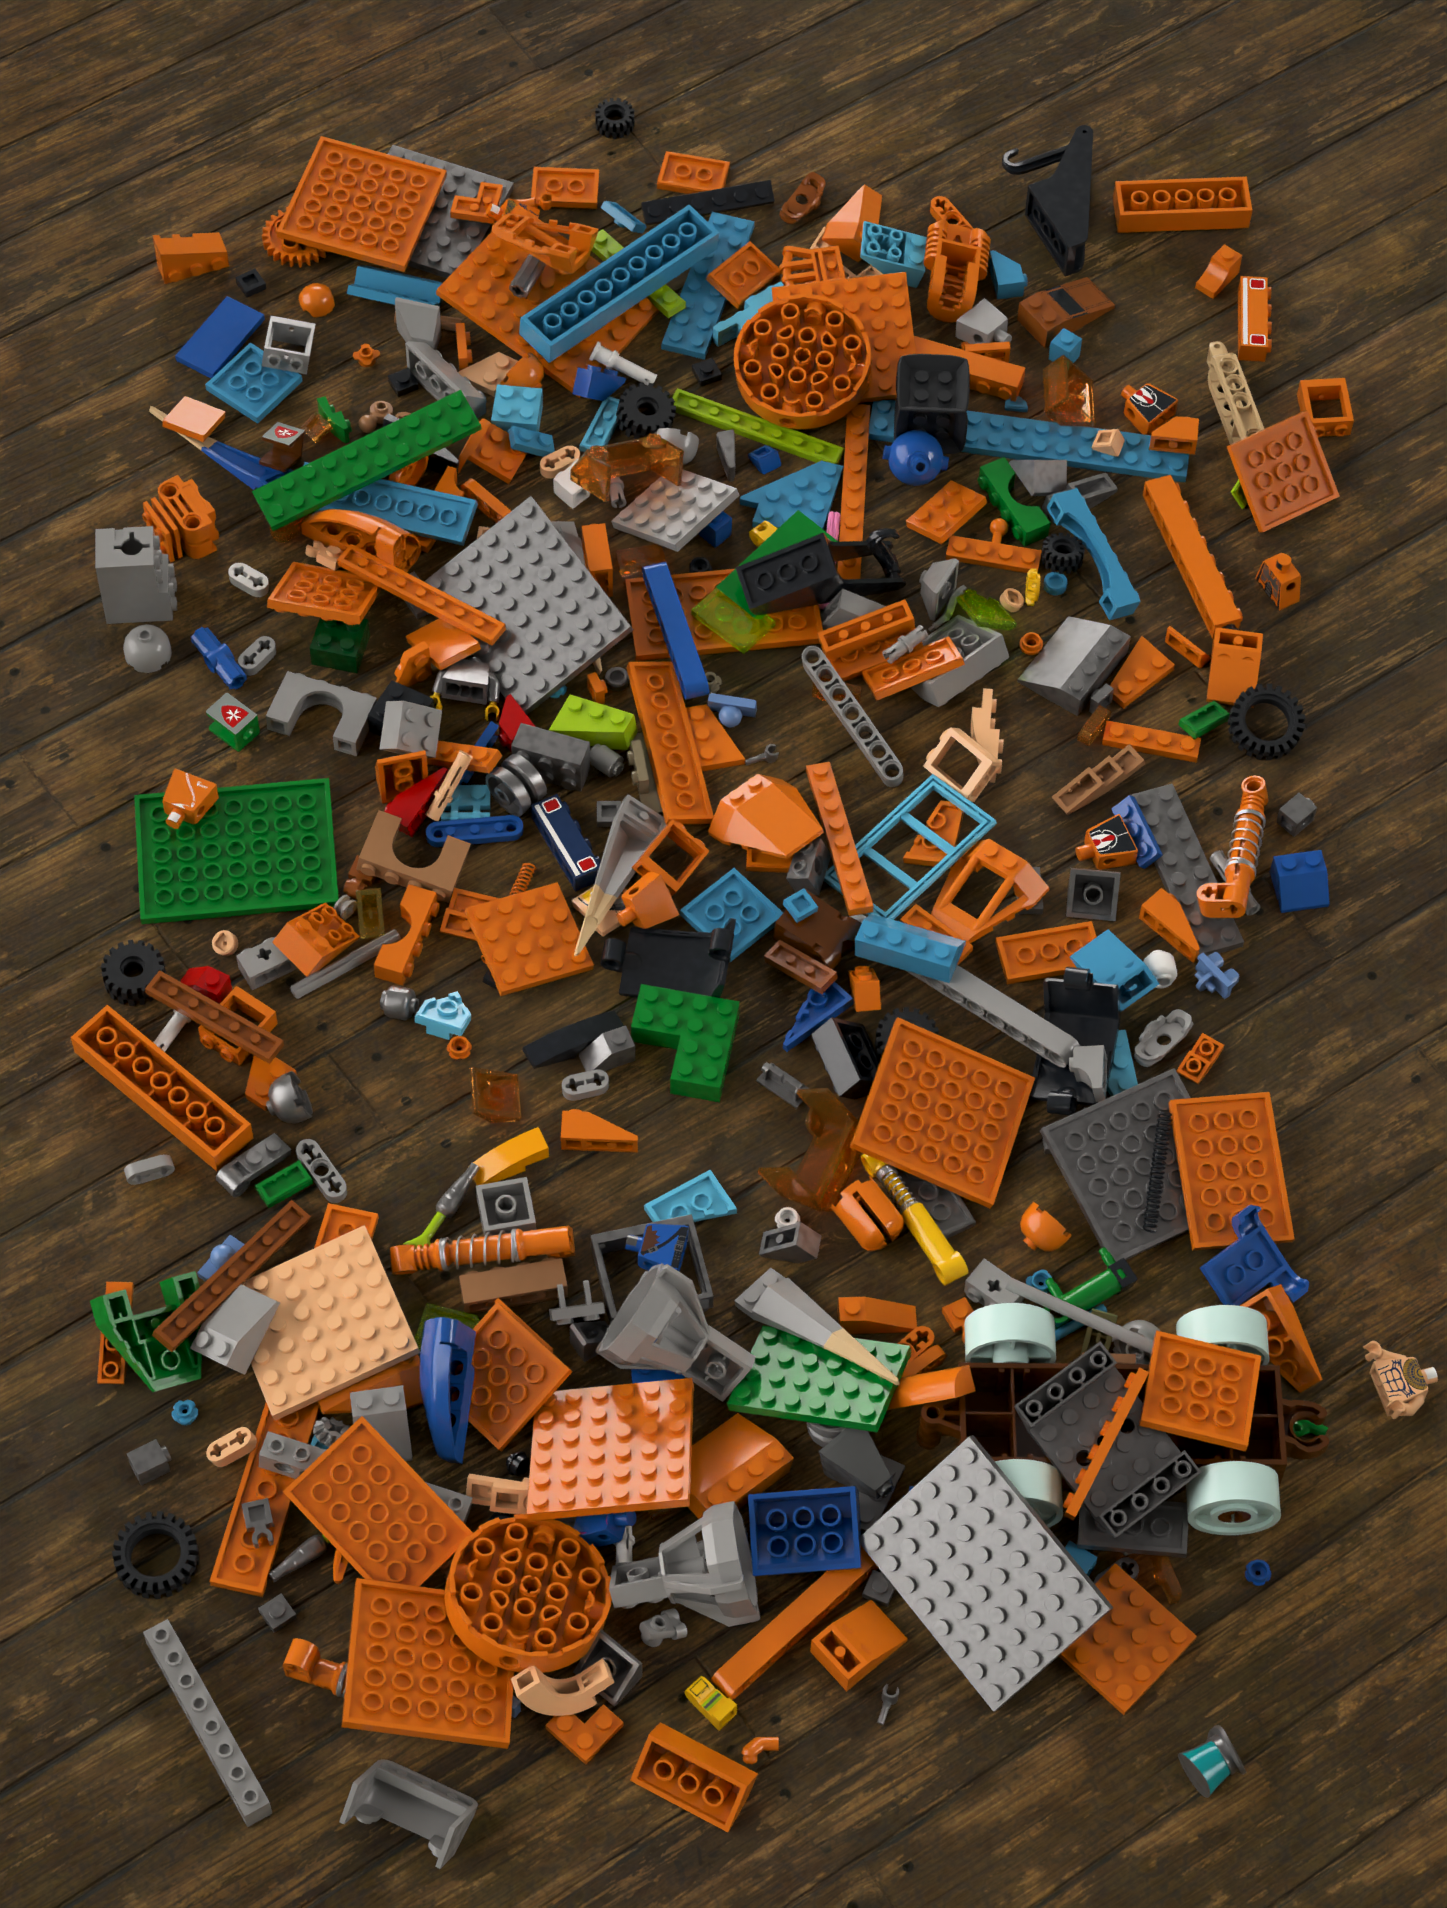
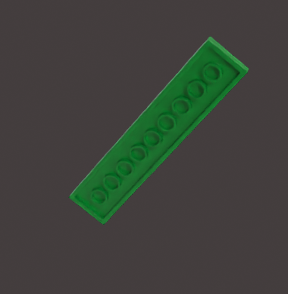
(366, 460)

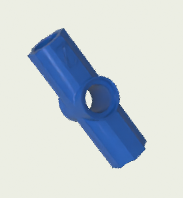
(218, 658)

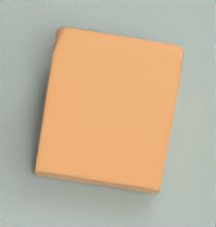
(1108, 442)

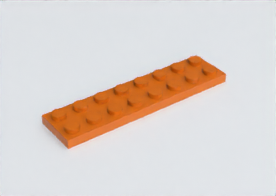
(670, 743)

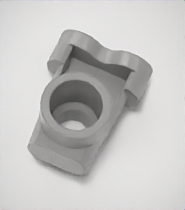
(662, 1627)

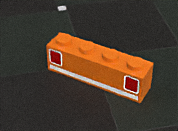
(1253, 318)

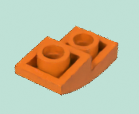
(1200, 1058)

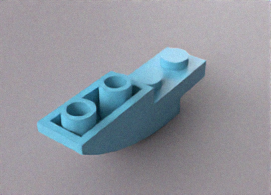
(731, 327)

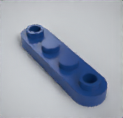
(476, 830)

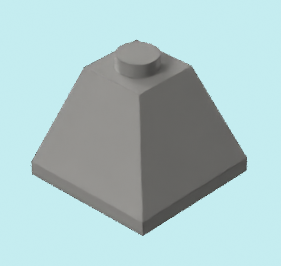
(418, 322)
(938, 585)

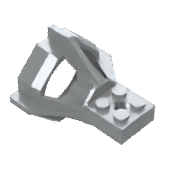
(669, 1310)
(683, 1574)

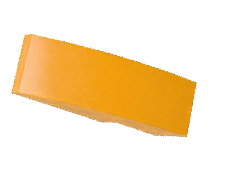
(511, 1157)

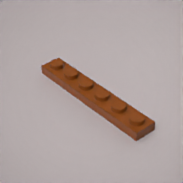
(214, 1017)

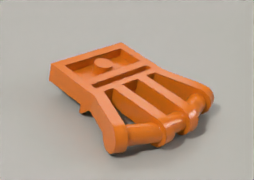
(824, 261)

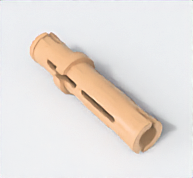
(444, 794)

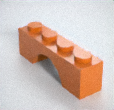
(396, 959)

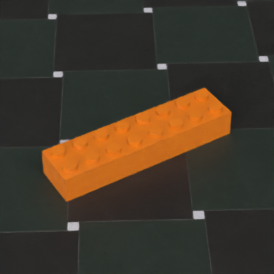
(162, 1088)

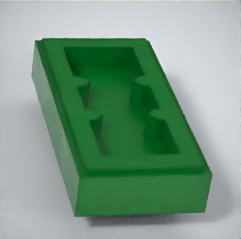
(1204, 719)
(283, 1184)

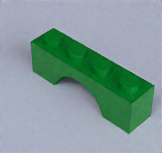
(1027, 522)

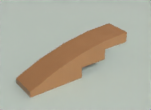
(1099, 780)

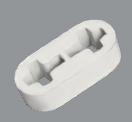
(247, 581)

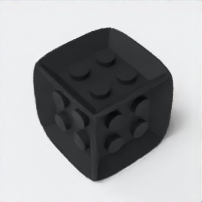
(933, 398)

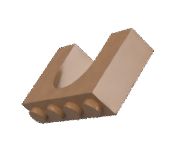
(380, 861)

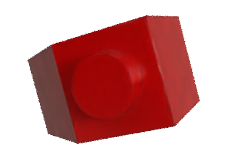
(510, 720)
(208, 982)

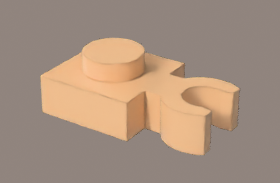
(323, 555)

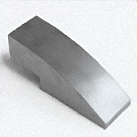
(1093, 489)

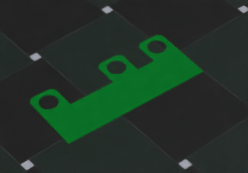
(792, 531)

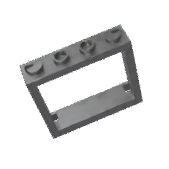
(616, 1241)

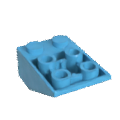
(1118, 965)

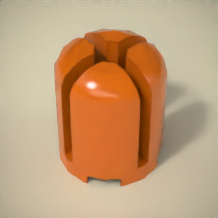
(877, 1205)

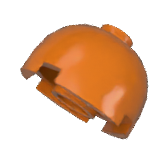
(526, 373)
(1042, 1230)

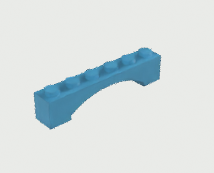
(1072, 513)

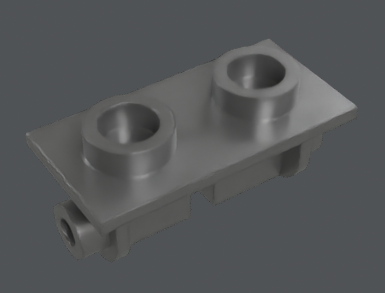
(781, 1084)

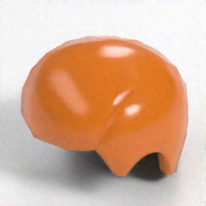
(316, 300)

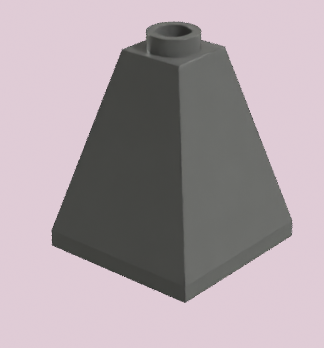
(856, 1462)

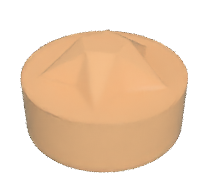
(1011, 600)
(225, 943)

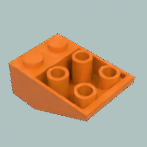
(1233, 664)
(315, 938)
(857, 1644)

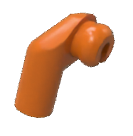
(758, 1745)

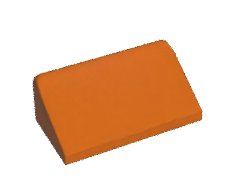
(1186, 648)

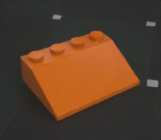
(734, 1463)

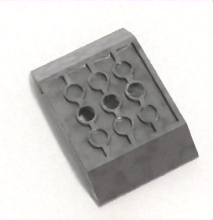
(1067, 1419)

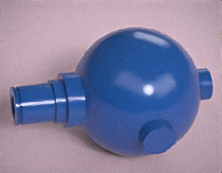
(915, 457)

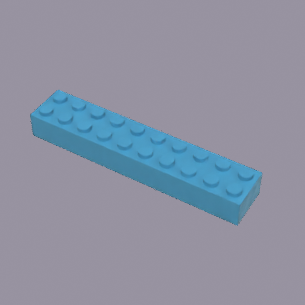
(618, 283)

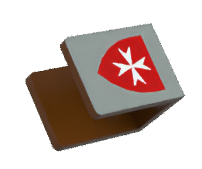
(283, 454)

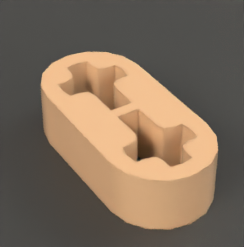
(558, 461)
(231, 1447)

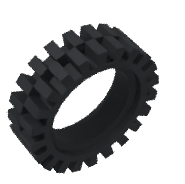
(1284, 703)
(160, 1584)

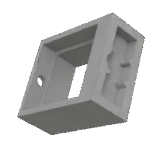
(300, 335)

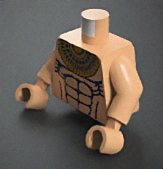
(1399, 1380)

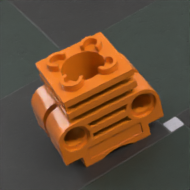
(182, 519)

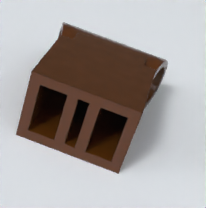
(820, 935)

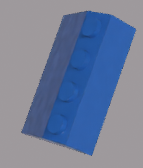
(805, 1531)

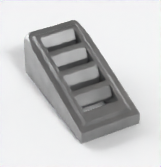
(726, 449)

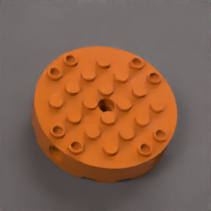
(832, 354)
(527, 1593)

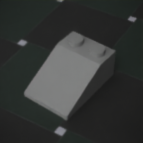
(236, 1329)

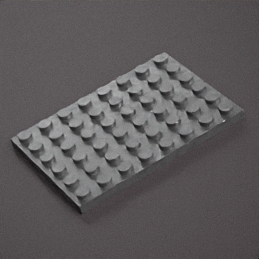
(544, 596)
(984, 1573)

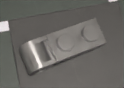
(238, 1173)

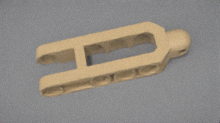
(1221, 374)

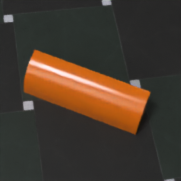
(933, 1387)

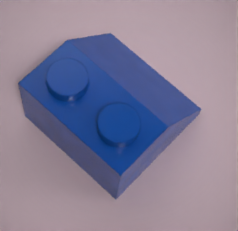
(1300, 881)

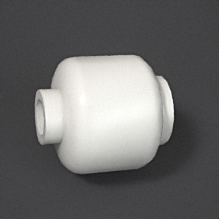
(1162, 967)

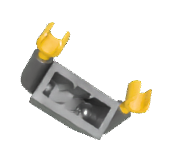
(468, 682)

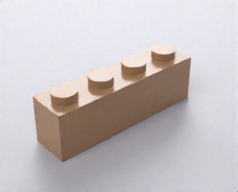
(512, 1285)

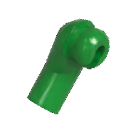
(1305, 1427)

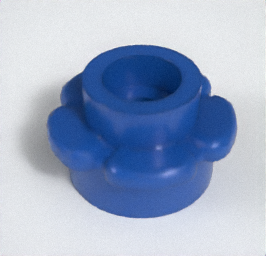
(1262, 1567)

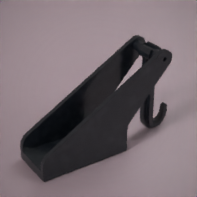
(1060, 203)
(808, 574)

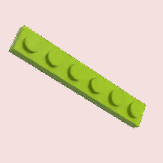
(663, 299)

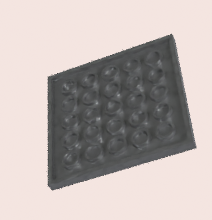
(444, 239)
(1109, 1160)

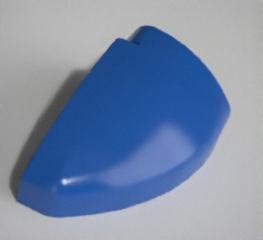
(443, 1348)

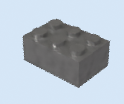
(554, 755)

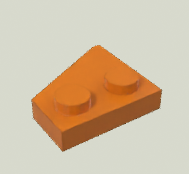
(261, 1078)

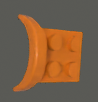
(492, 452)

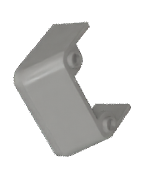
(412, 1803)

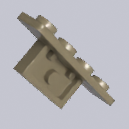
(642, 774)

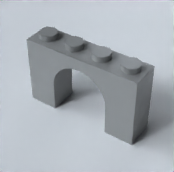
(302, 692)

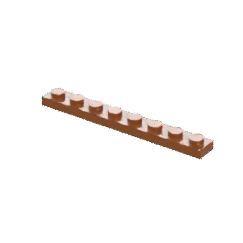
(231, 1276)

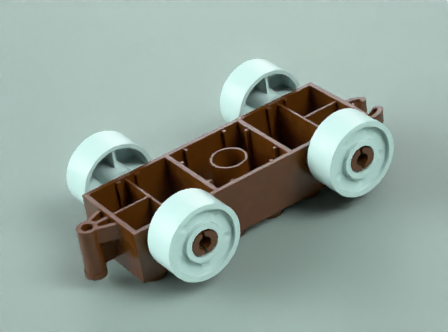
(1015, 1353)

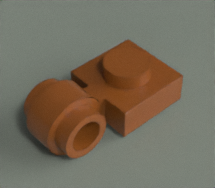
(356, 880)

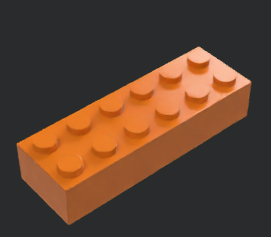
(1182, 204)

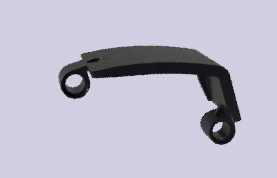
(671, 959)
(1090, 1016)

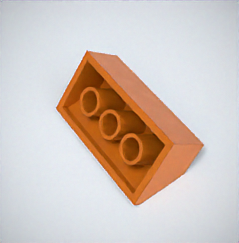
(693, 1776)

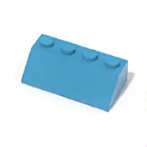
(908, 947)

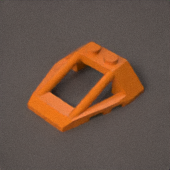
(558, 256)
(1015, 871)

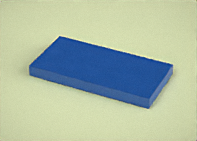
(220, 337)

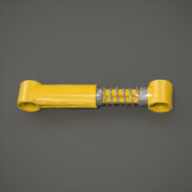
(946, 1262)

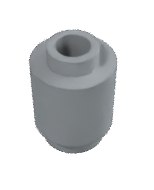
(606, 760)

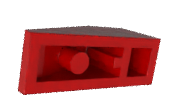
(415, 801)

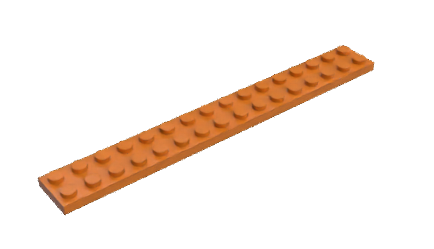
(239, 1563)

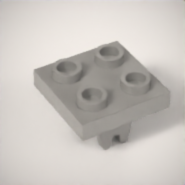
(587, 1311)

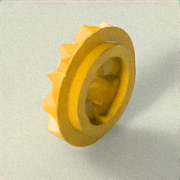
(1032, 587)

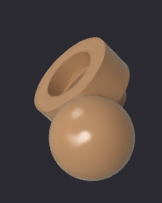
(378, 411)

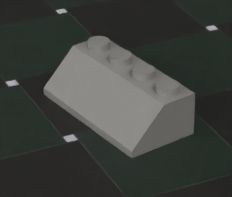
(440, 376)

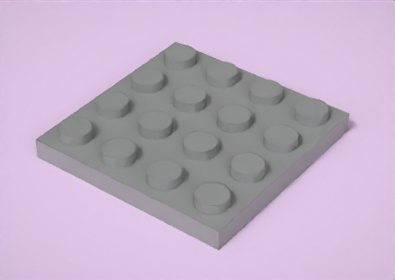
(674, 513)

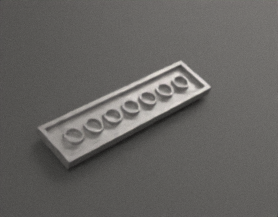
(1185, 867)

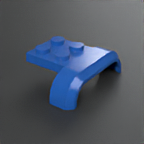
(1251, 1263)

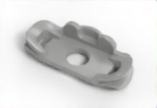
(1175, 1026)

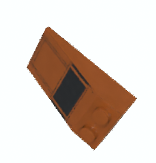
(1062, 307)

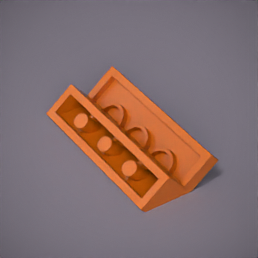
(860, 641)

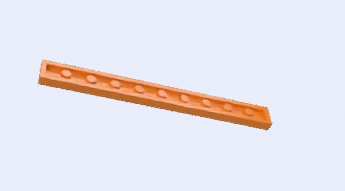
(854, 485)

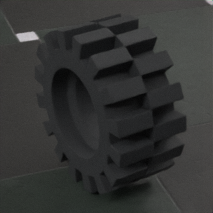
(617, 127)
(1055, 546)

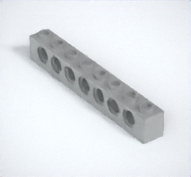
(294, 1457)
(208, 1723)

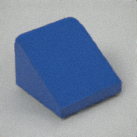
(765, 459)

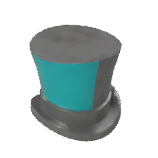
(1211, 1762)

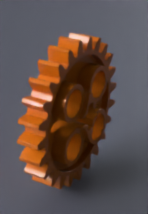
(287, 250)

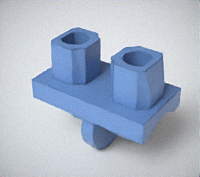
(1212, 977)

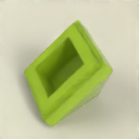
(1238, 494)

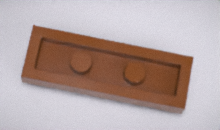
(800, 967)

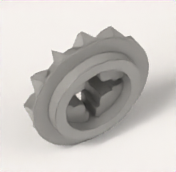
(329, 1430)

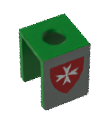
(233, 722)

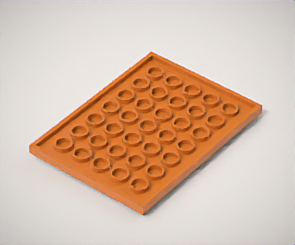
(483, 295)

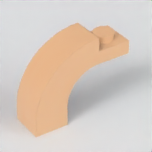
(561, 1696)

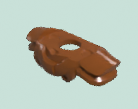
(810, 187)

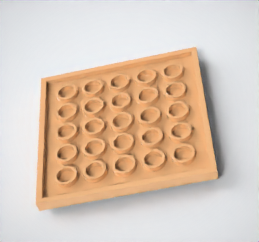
(331, 1324)

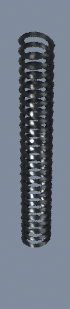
(1164, 1133)

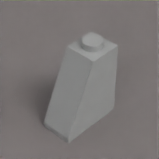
(846, 607)

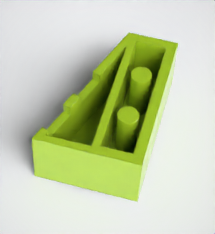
(595, 723)

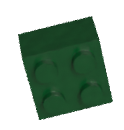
(339, 645)

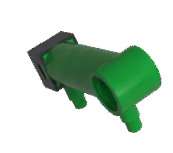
(1112, 1281)

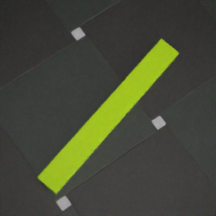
(756, 428)

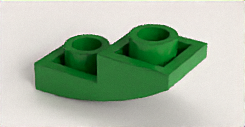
(341, 426)

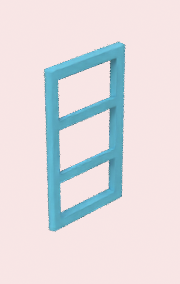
(901, 813)

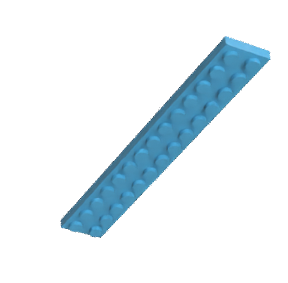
(1047, 440)

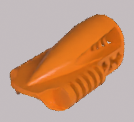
(956, 263)

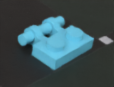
(468, 798)

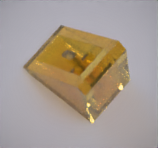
(370, 913)

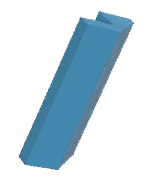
(387, 285)

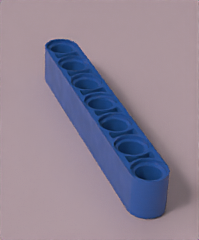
(675, 630)

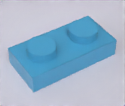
(530, 441)

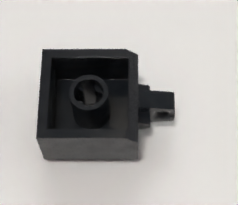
(394, 692)

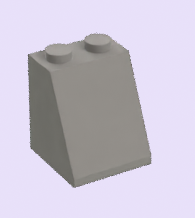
(387, 1414)

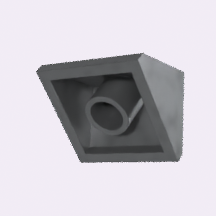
(1041, 476)
(1092, 894)
(623, 1666)

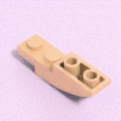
(984, 730)
(498, 1493)

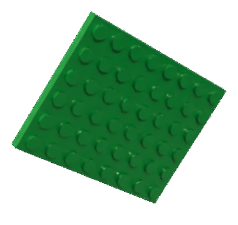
(246, 856)

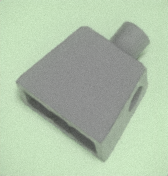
(983, 325)

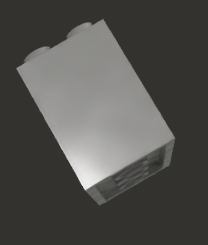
(134, 576)

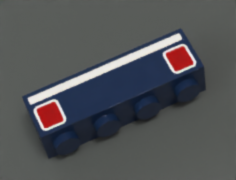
(565, 841)

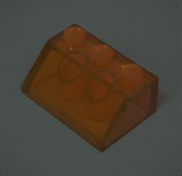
(1068, 394)

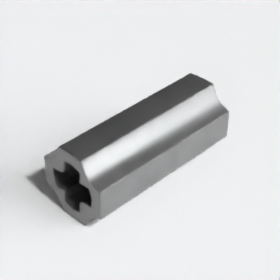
(526, 276)

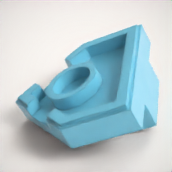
(444, 1016)

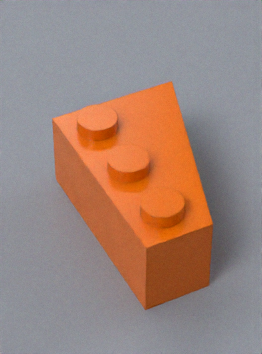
(189, 256)

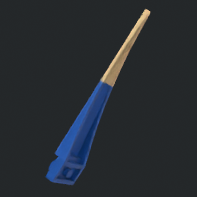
(240, 464)

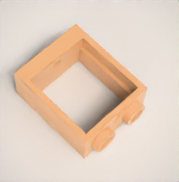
(981, 775)

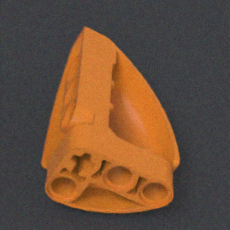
(366, 532)

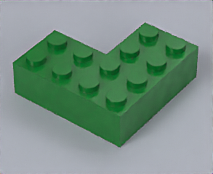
(696, 1027)

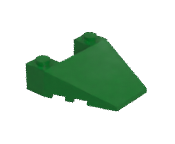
(134, 1338)

